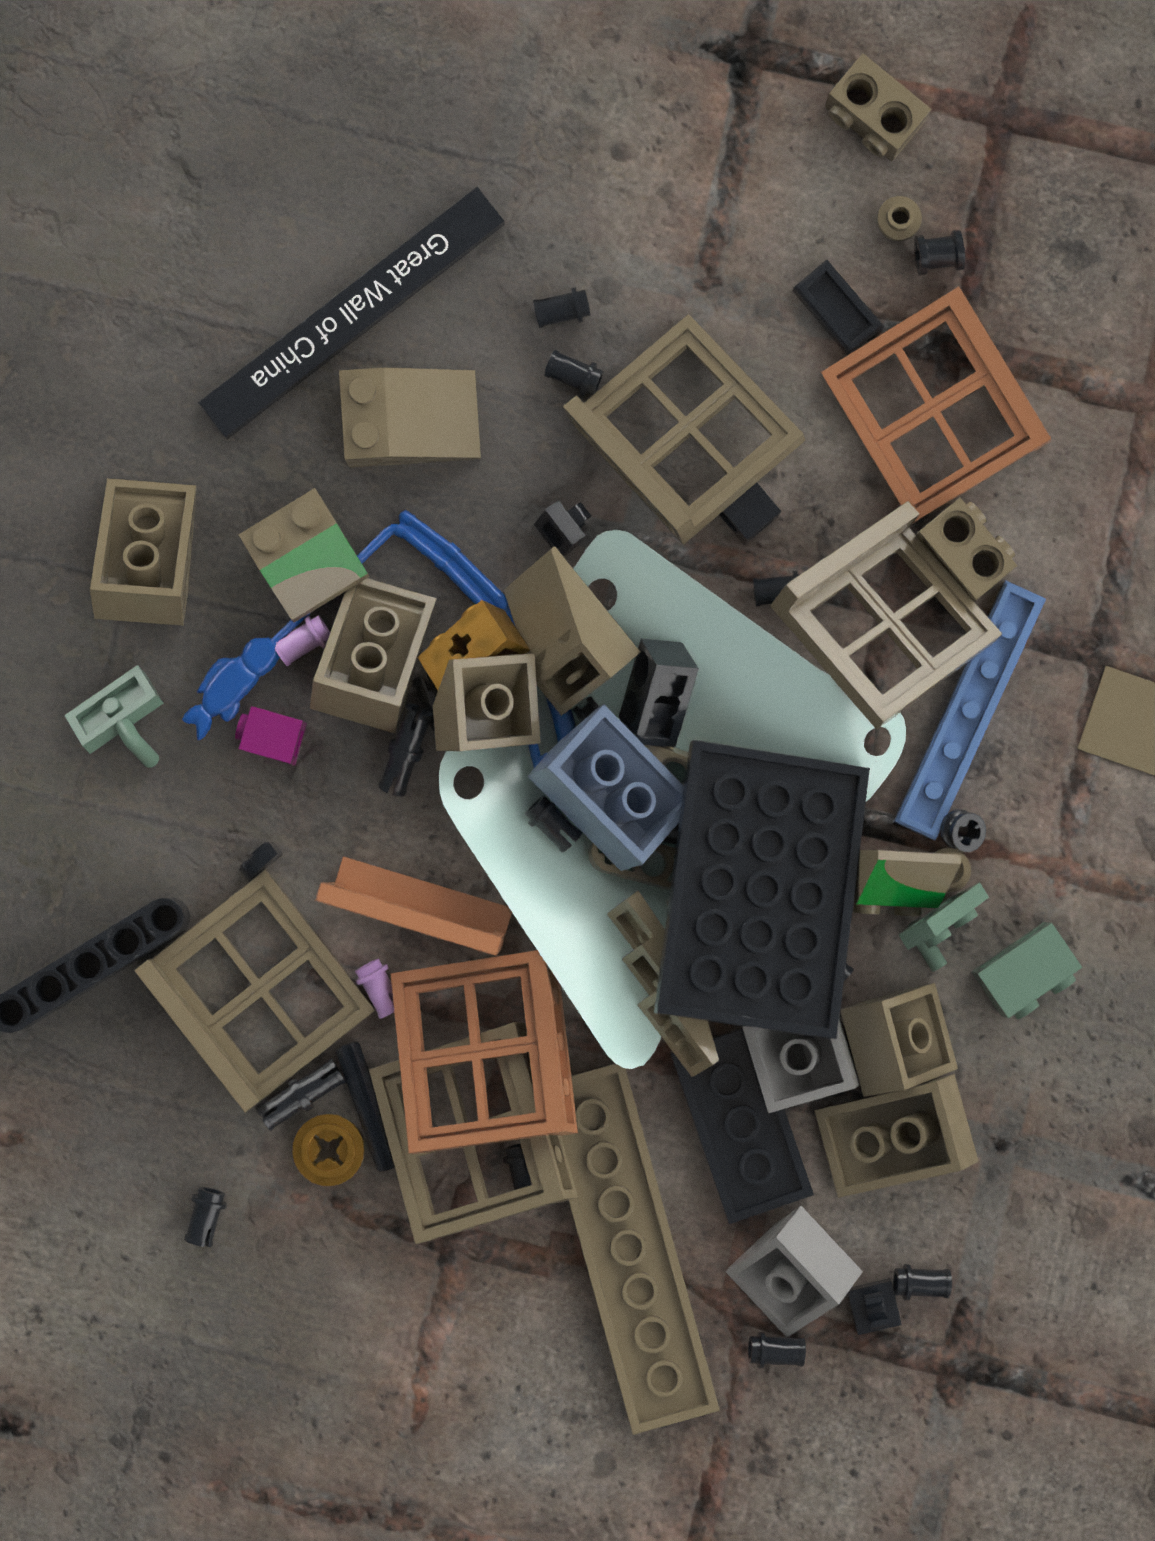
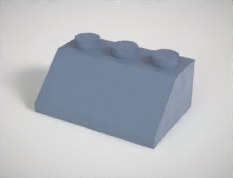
(611, 788)

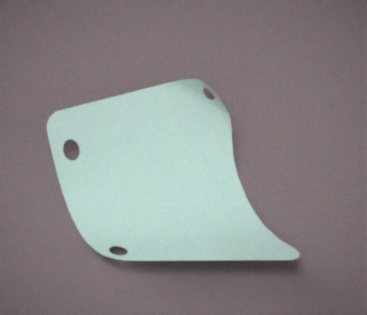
(745, 696)

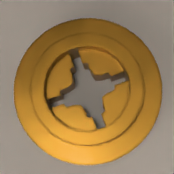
(328, 1171)

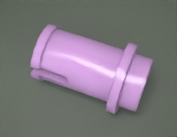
(303, 640)
(378, 986)

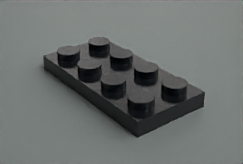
(745, 1146)

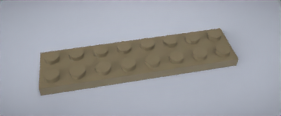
(633, 1257)

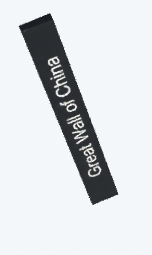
(352, 313)

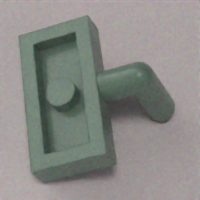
(115, 712)
(933, 927)

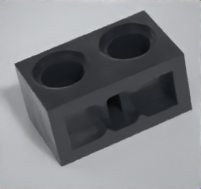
(658, 692)

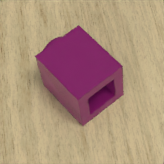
(270, 735)

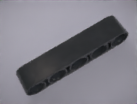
(111, 957)

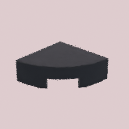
(260, 860)

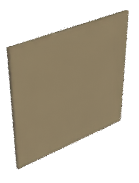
(1122, 721)

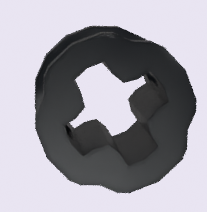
(939, 252)

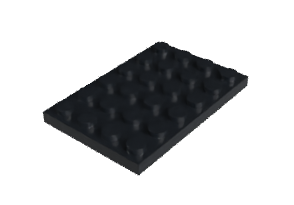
(762, 890)

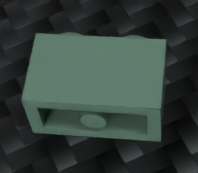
(1027, 971)

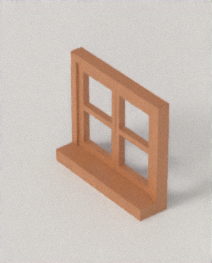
(990, 372)
(417, 905)
(544, 1042)

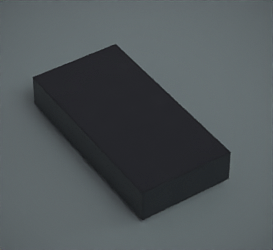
(837, 308)

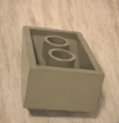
(409, 416)
(143, 552)
(372, 654)
(897, 1137)

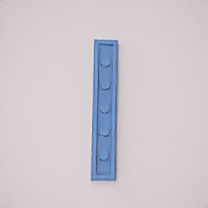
(968, 713)

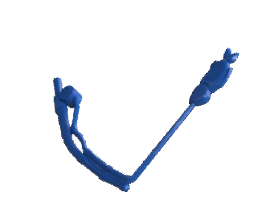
(234, 678)

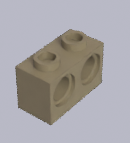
(886, 100)
(958, 556)

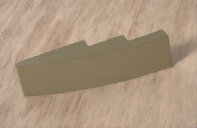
(686, 1037)

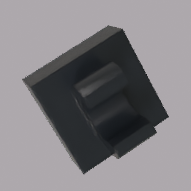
(562, 527)
(874, 1306)

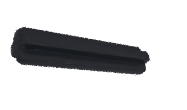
(365, 1103)

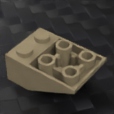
(567, 631)

